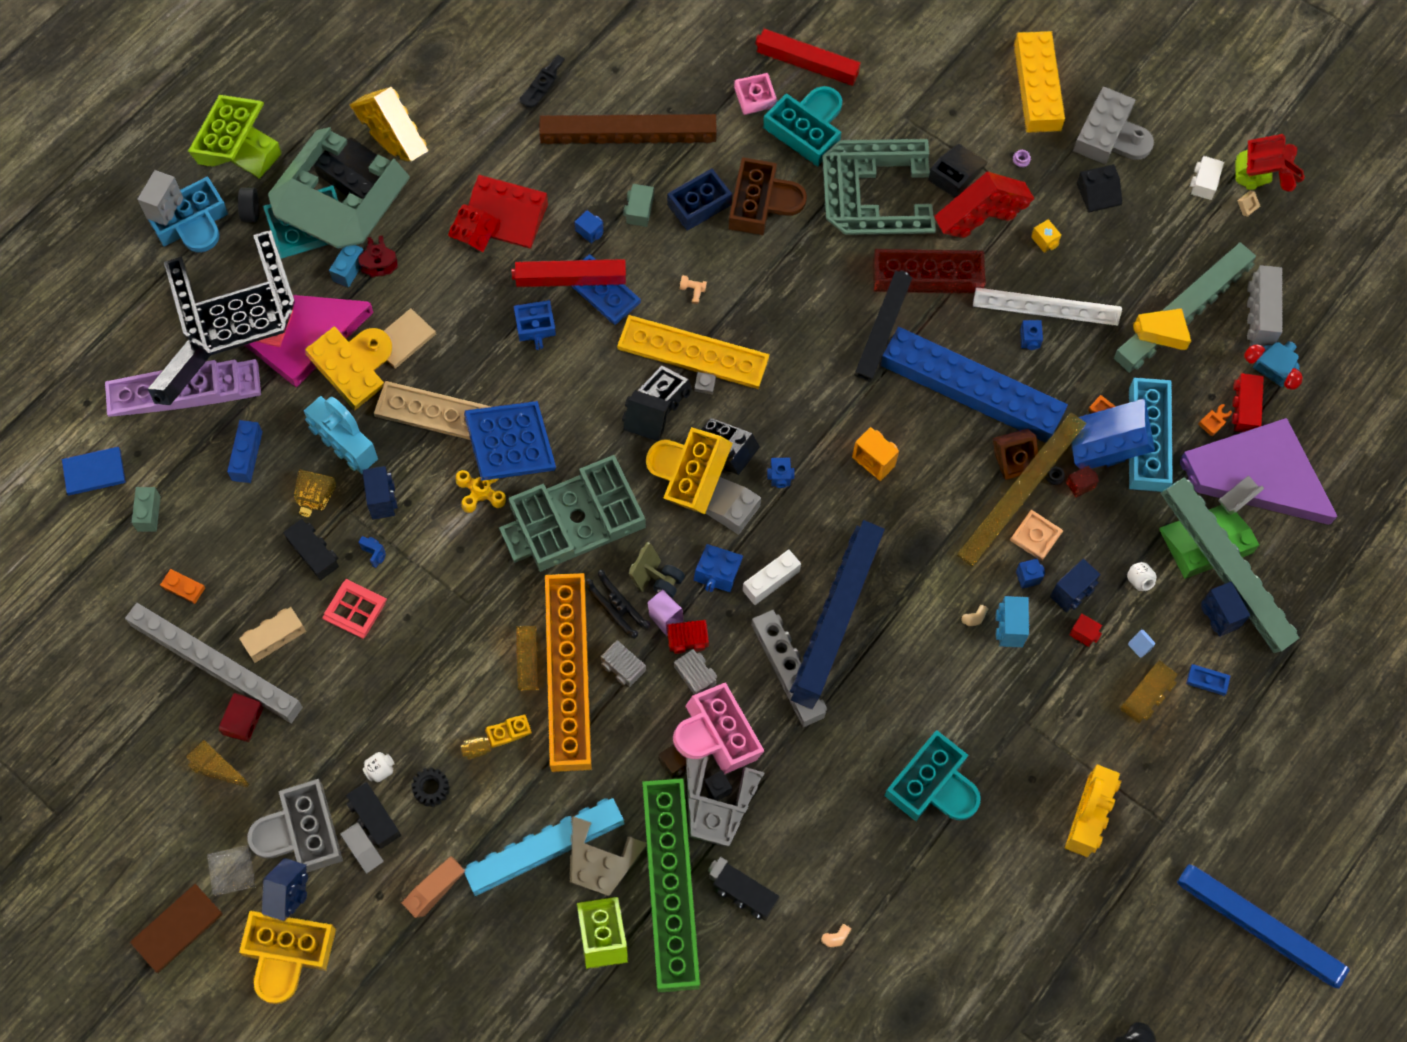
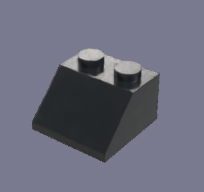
(1100, 188)

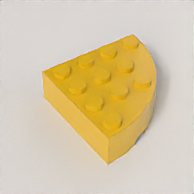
(390, 123)

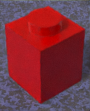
(1086, 630)

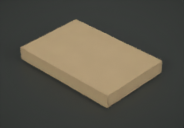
(407, 336)

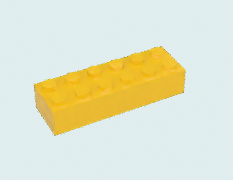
(1039, 82)

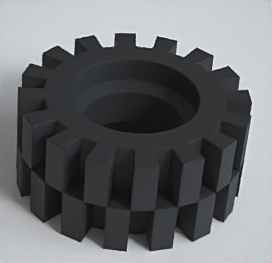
(439, 795)

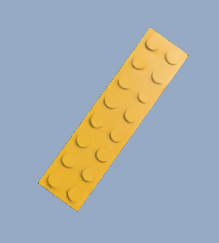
(693, 351)

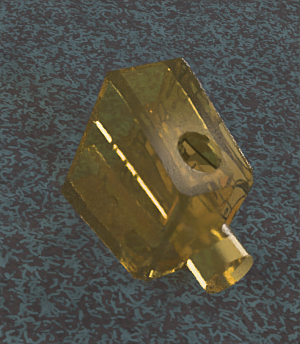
(313, 491)

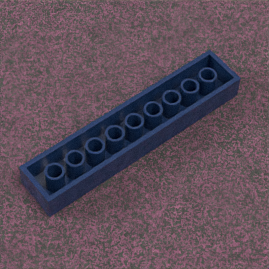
(836, 614)

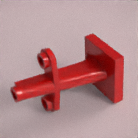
(1272, 155)

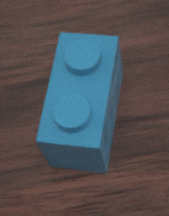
(346, 265)

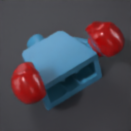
(1277, 363)

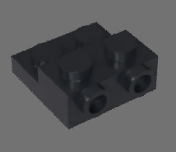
(667, 386)

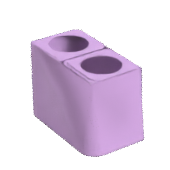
(664, 611)

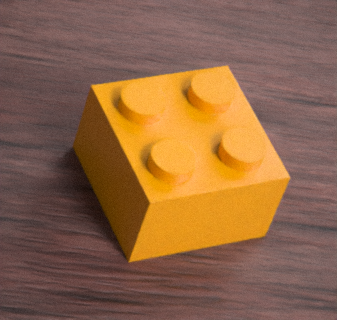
(875, 453)

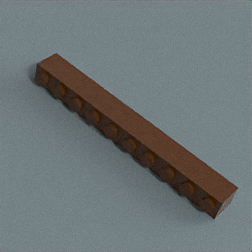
(627, 128)

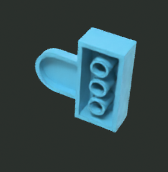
(341, 432)

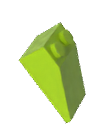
(602, 932)

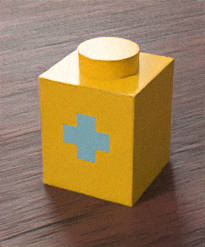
(1046, 236)

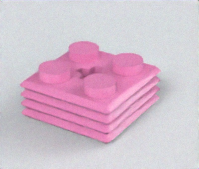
(755, 93)

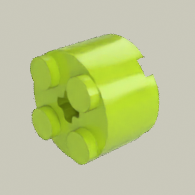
(1244, 179)

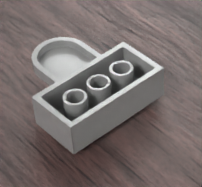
(1109, 130)
(301, 827)

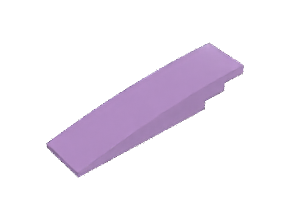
(210, 385)

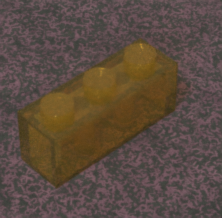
(1150, 692)

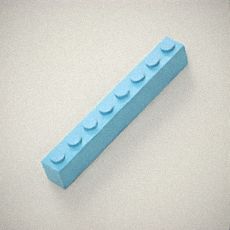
(540, 848)

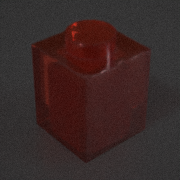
(1082, 481)

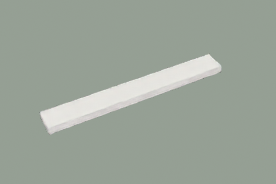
(1047, 306)

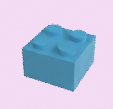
(1013, 621)

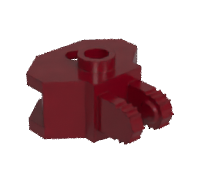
(378, 257)

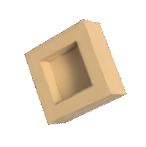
(1248, 203)

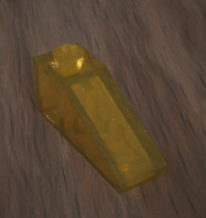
(527, 657)
(213, 765)

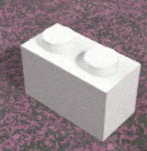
(1207, 177)

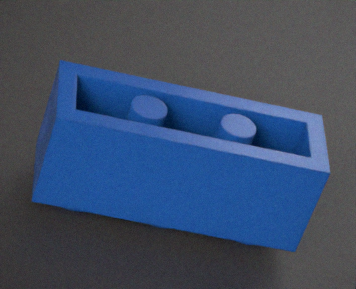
(245, 451)

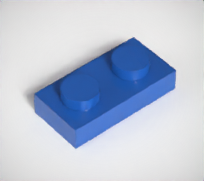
(1208, 680)

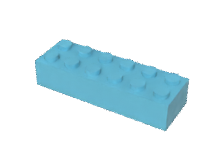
(1153, 469)

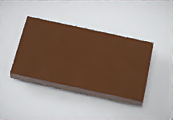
(176, 928)

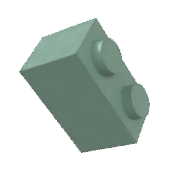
(639, 205)
(146, 509)

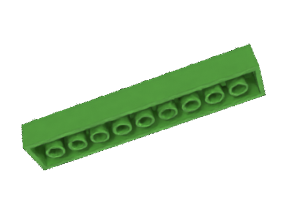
(671, 886)

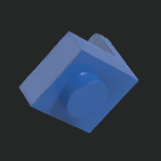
(373, 547)

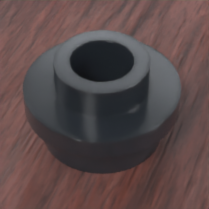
(1057, 471)

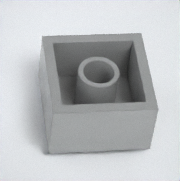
(160, 197)

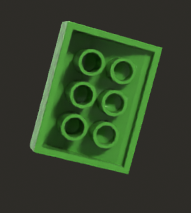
(1187, 553)

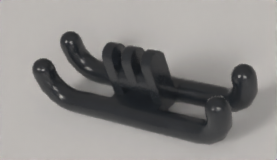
(617, 605)

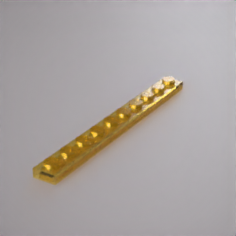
(1021, 489)

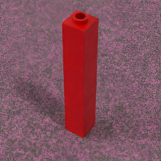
(808, 57)
(569, 273)

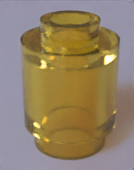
(475, 747)

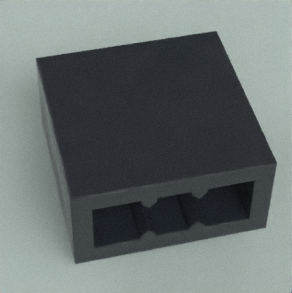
(645, 415)

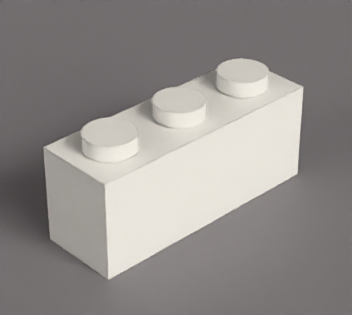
(771, 577)

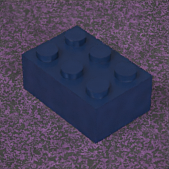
(699, 199)

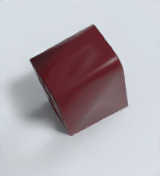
(241, 717)

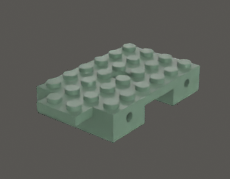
(544, 515)

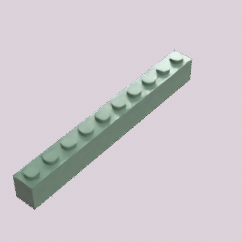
(1192, 301)
(1229, 564)

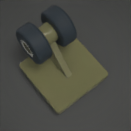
(645, 569)

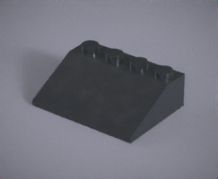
(349, 169)

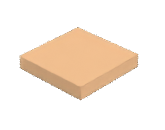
(1036, 535)

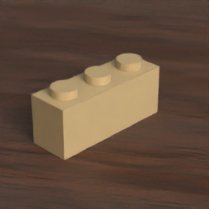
(272, 634)

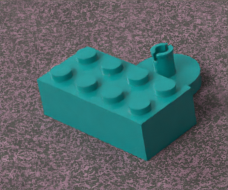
(806, 124)
(935, 779)

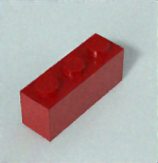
(1247, 402)

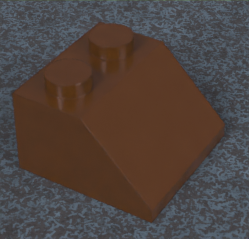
(1015, 452)

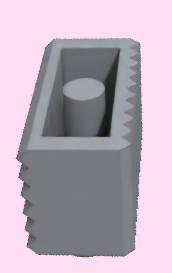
(623, 664)
(695, 673)

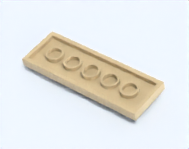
(424, 409)

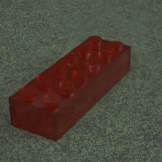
(931, 269)

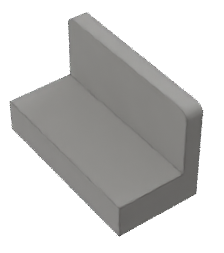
(1240, 495)

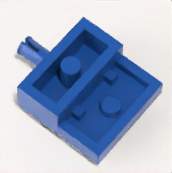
(535, 322)
(717, 568)

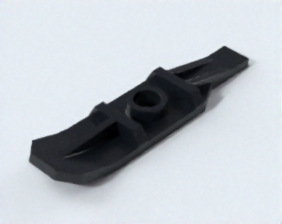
(537, 88)

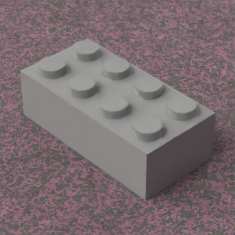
(1265, 306)

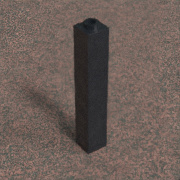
(883, 325)
(177, 374)

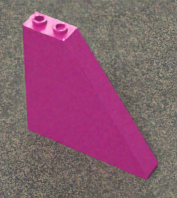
(310, 321)

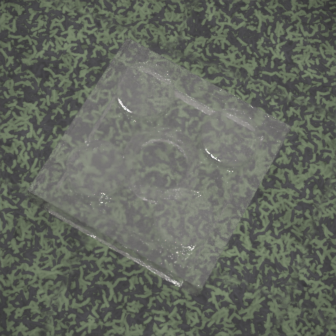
(231, 870)

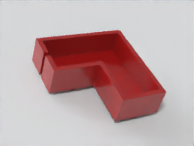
(988, 196)

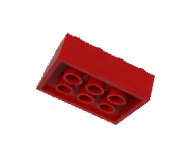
(515, 206)

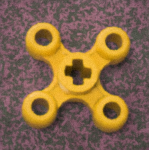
(479, 490)

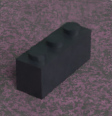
(311, 549)
(372, 816)
(745, 892)

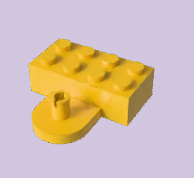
(352, 363)
(690, 467)
(1092, 811)
(283, 951)

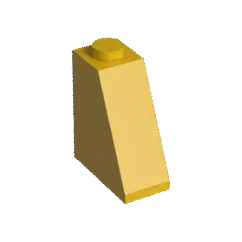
(1163, 328)

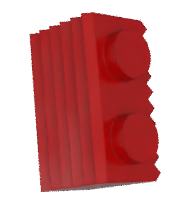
(687, 636)

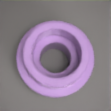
(1021, 154)

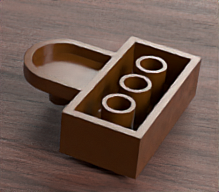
(760, 194)

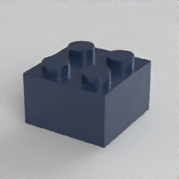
(380, 492)
(1075, 586)
(1225, 609)
(284, 889)

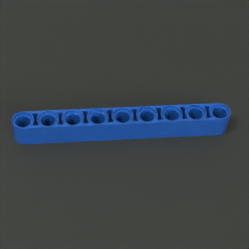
(1263, 926)

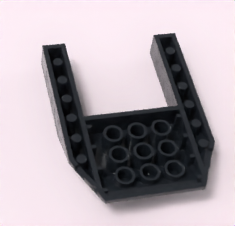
(239, 315)

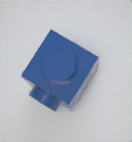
(589, 226)
(1031, 334)
(1030, 573)

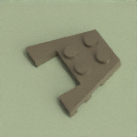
(595, 867)

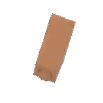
(433, 888)

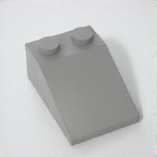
(733, 505)

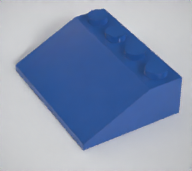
(1113, 435)

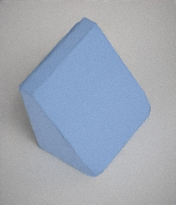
(1141, 643)

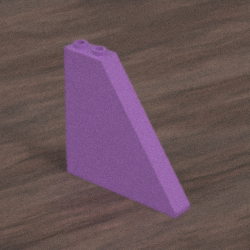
(1272, 460)

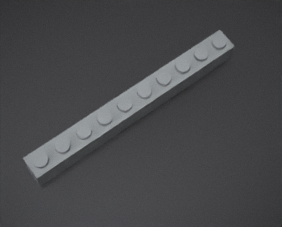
(214, 662)

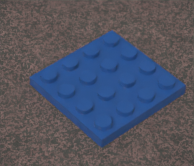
(509, 440)

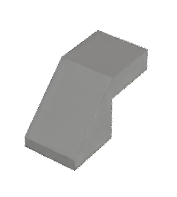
(361, 847)

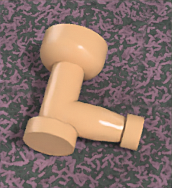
(698, 287)

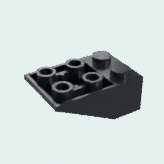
(956, 170)
(743, 445)

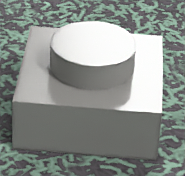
(705, 383)
(716, 868)

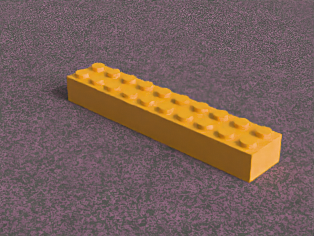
(567, 673)

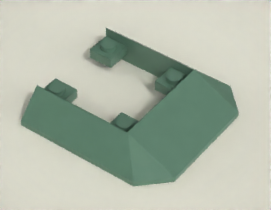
(858, 159)
(323, 217)

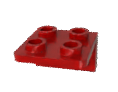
(473, 227)

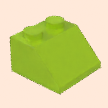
(257, 153)

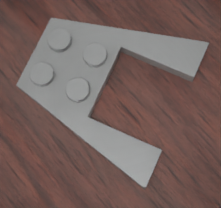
(713, 819)

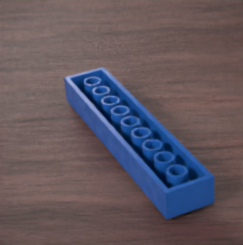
(973, 384)

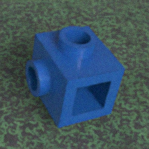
(780, 472)

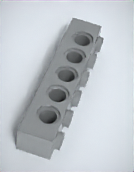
(762, 625)

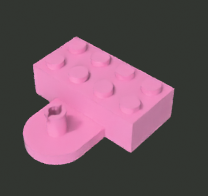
(717, 729)

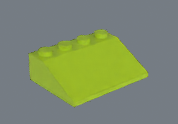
(224, 130)

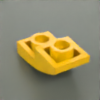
(508, 731)

